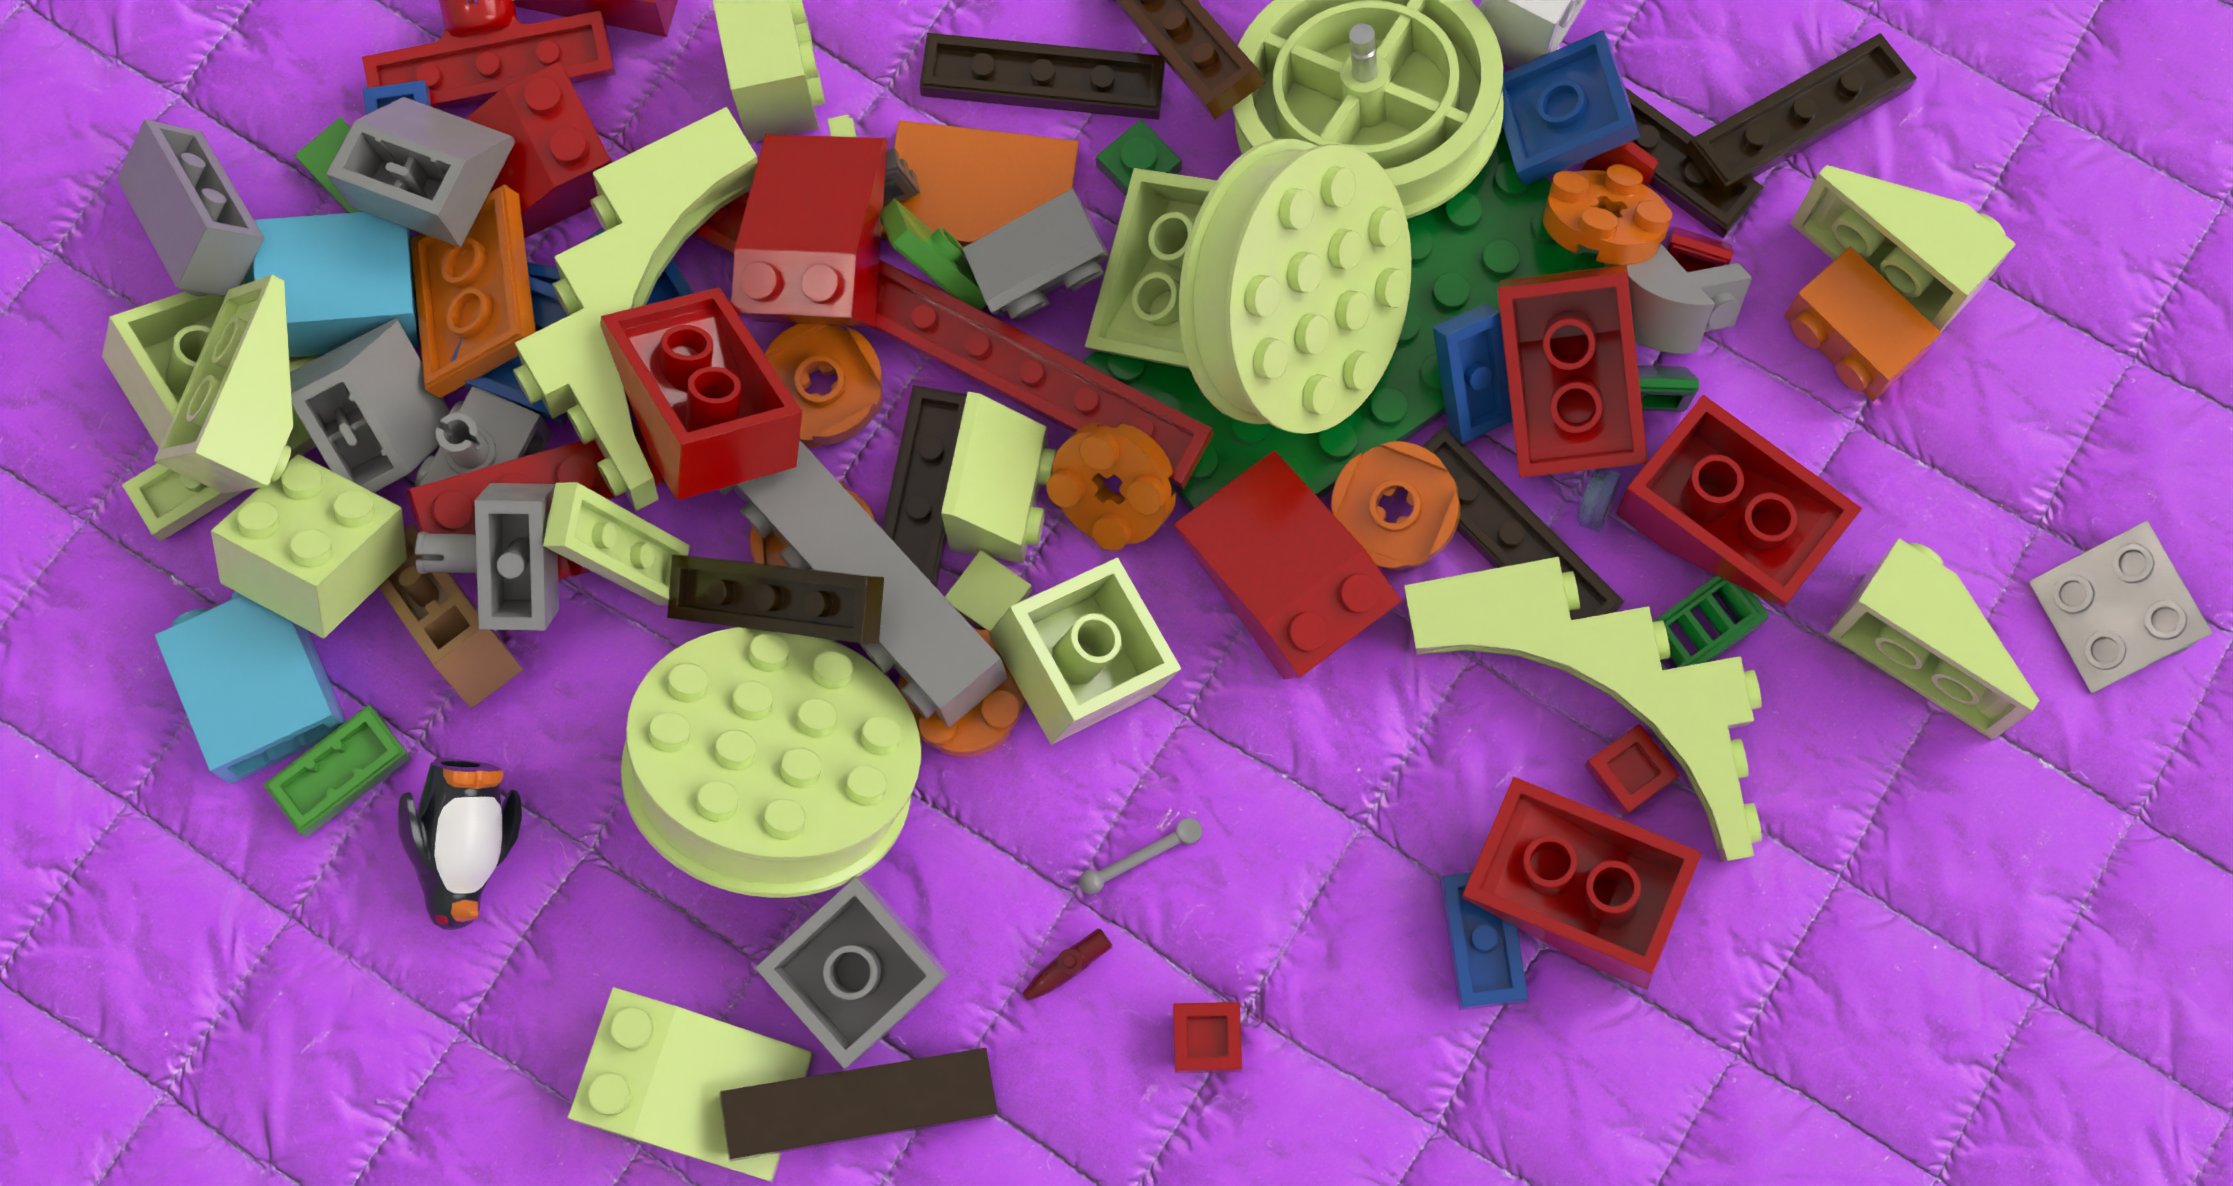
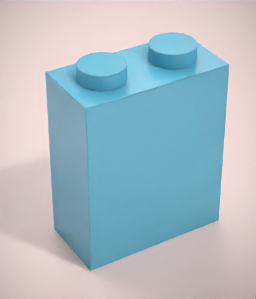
(338, 277)
(248, 686)

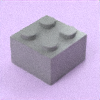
(853, 971)

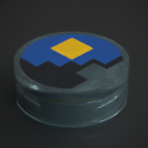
(1598, 499)

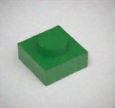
(1138, 149)

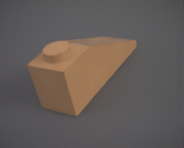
(448, 628)

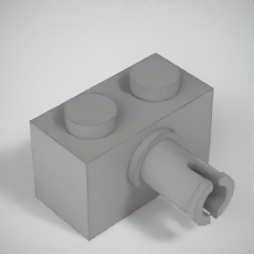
(483, 434)
(507, 554)

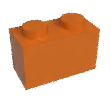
(1860, 324)

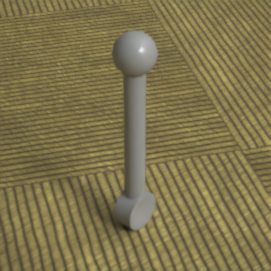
(1187, 832)

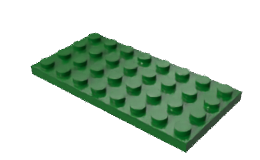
(1456, 265)

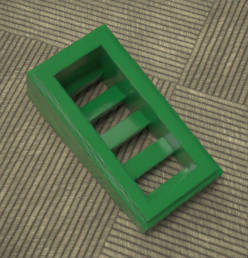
(1739, 601)

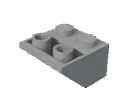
(420, 168)
(1037, 255)
(369, 407)

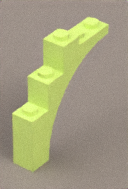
(647, 211)
(1688, 708)

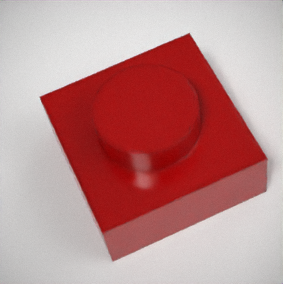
(1631, 770)
(1207, 1037)

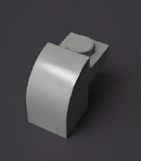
(1677, 307)

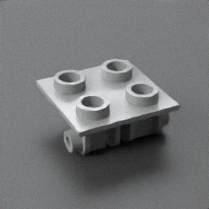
(2120, 607)

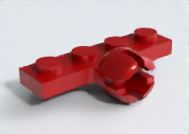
(490, 49)
(450, 503)

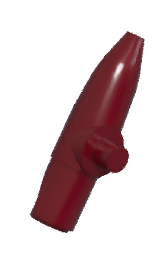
(1068, 964)

